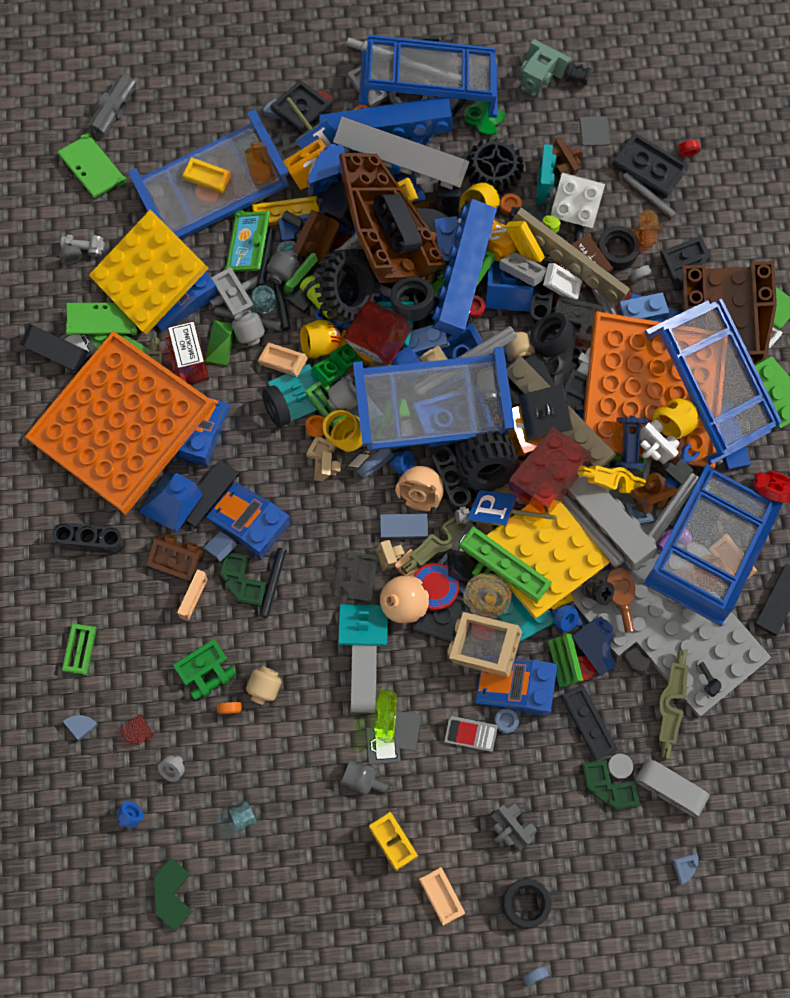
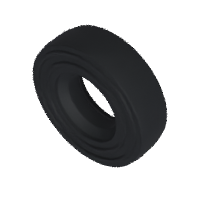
(276, 406)

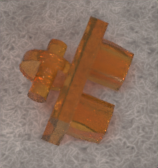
(259, 163)
(647, 228)

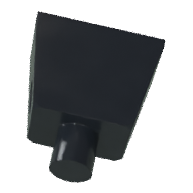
(335, 204)
(452, 208)

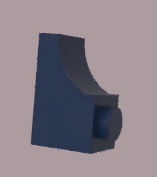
(596, 644)

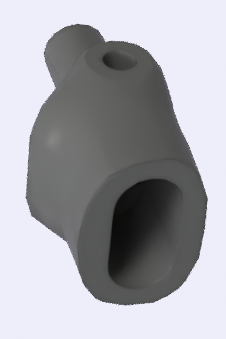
(362, 779)

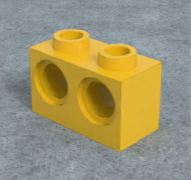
(393, 841)

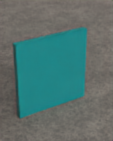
(293, 392)
(362, 625)

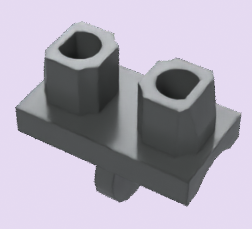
(509, 829)

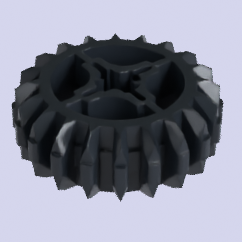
(507, 163)

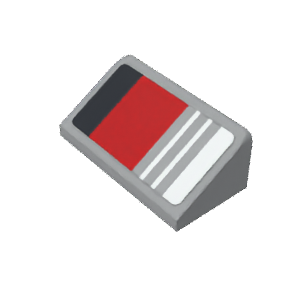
(470, 733)

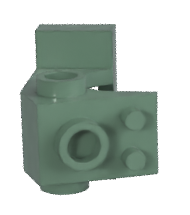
(539, 72)

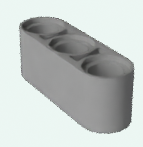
(363, 679)
(672, 788)

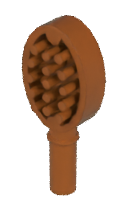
(623, 595)

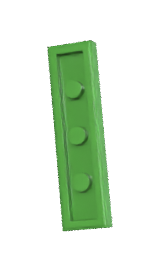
(505, 564)

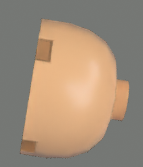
(420, 488)
(404, 599)

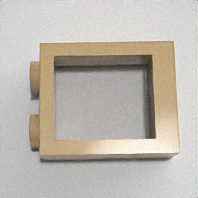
(485, 644)

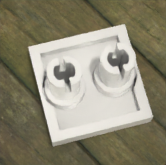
(577, 200)

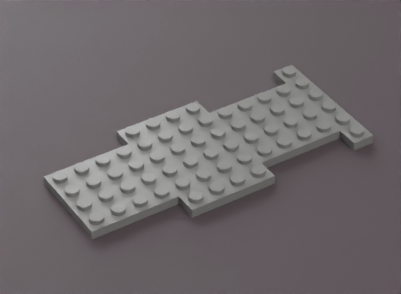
(666, 625)

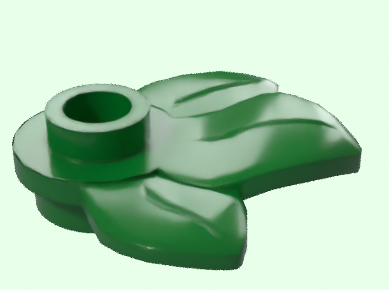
(482, 122)

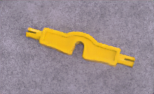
(610, 477)

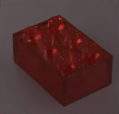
(549, 471)

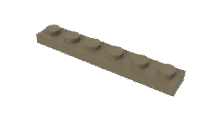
(574, 260)
(529, 380)

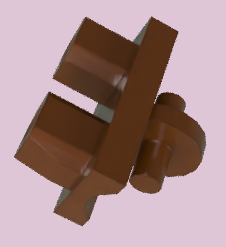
(566, 158)
(652, 493)

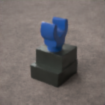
(678, 468)

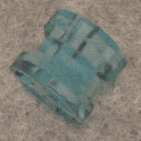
(262, 294)
(243, 816)

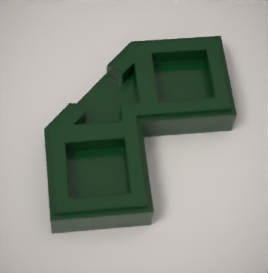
(244, 590)
(599, 784)
(169, 906)

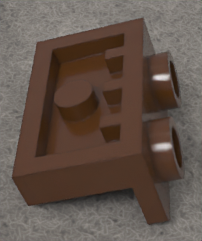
(317, 235)
(174, 556)

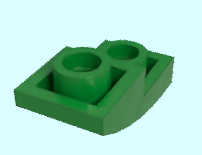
(336, 365)

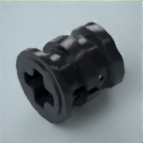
(578, 73)
(598, 590)

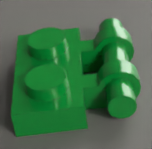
(200, 663)

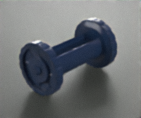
(631, 443)

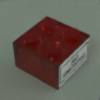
(378, 332)
(186, 353)

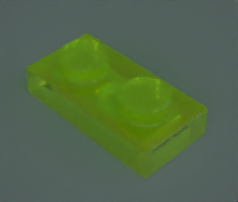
(386, 708)

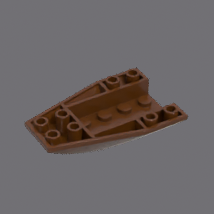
(363, 179)
(747, 294)

